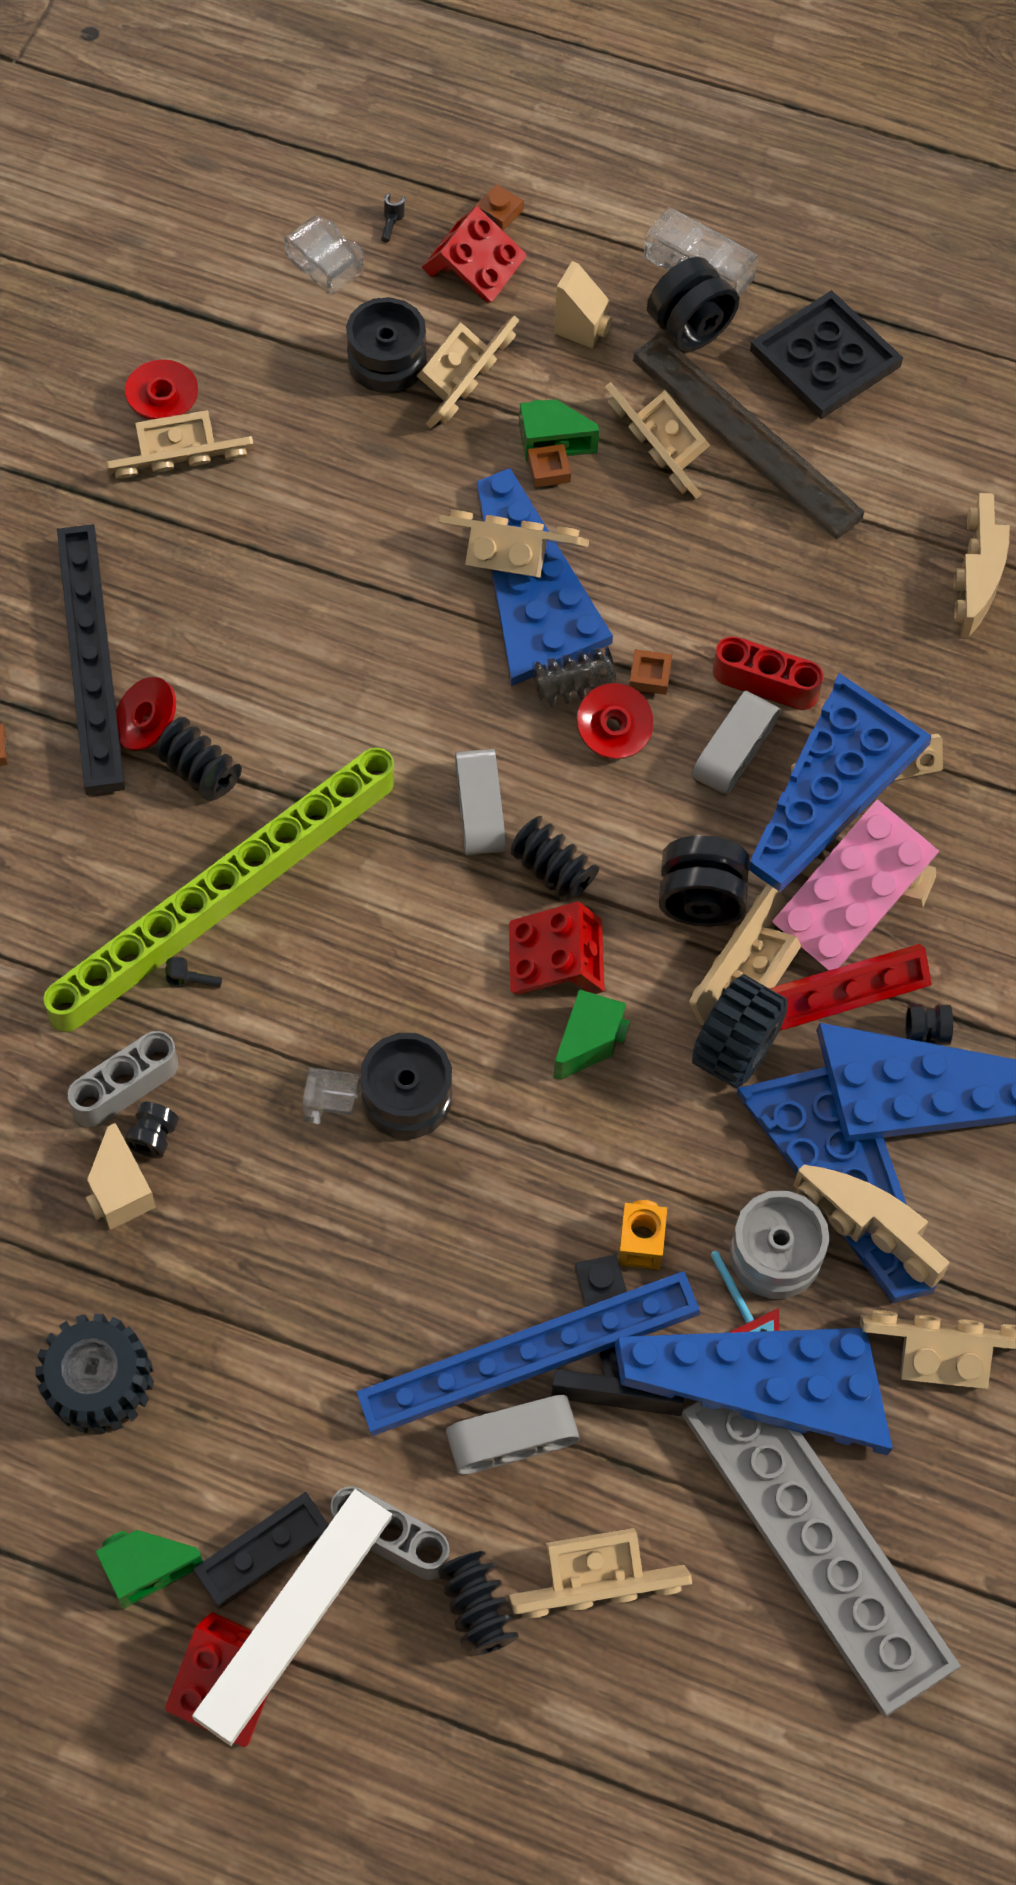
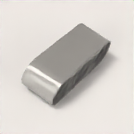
(735, 743)
(480, 802)
(129, 1061)
(512, 1434)
(413, 1538)

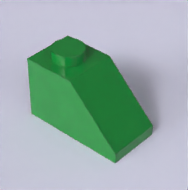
(554, 423)
(590, 1033)
(144, 1564)

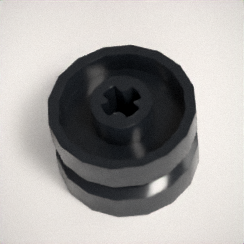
(693, 303)
(386, 344)
(704, 881)
(406, 1085)

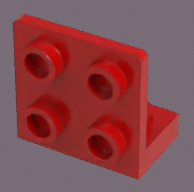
(477, 254)
(557, 949)
(206, 1658)

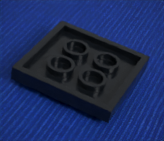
(826, 354)

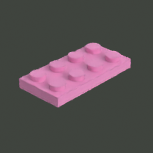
(856, 886)

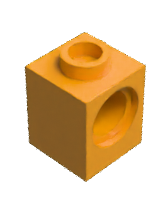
(638, 1251)

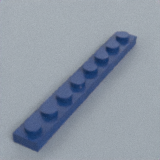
(527, 1353)

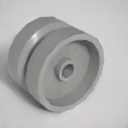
(779, 1244)

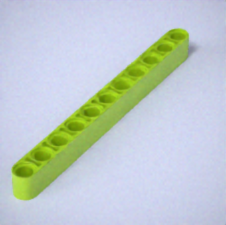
(217, 903)

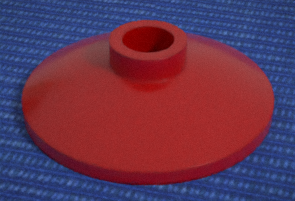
(158, 379)
(620, 704)
(145, 713)

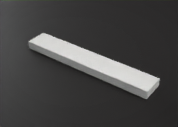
(292, 1617)

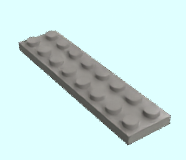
(827, 1555)

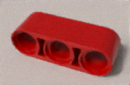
(780, 686)

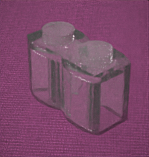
(324, 254)

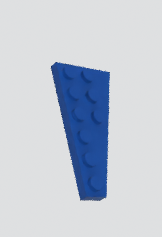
(536, 614)
(841, 770)
(913, 1086)
(806, 1130)
(780, 1378)

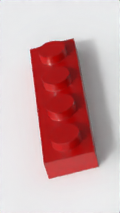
(855, 985)

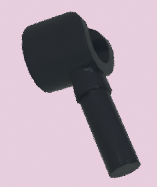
(392, 213)
(179, 976)

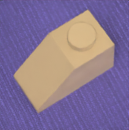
(581, 308)
(117, 1182)

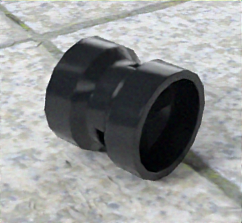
(929, 1023)
(151, 1130)

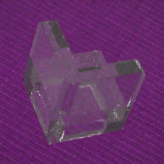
(329, 1092)

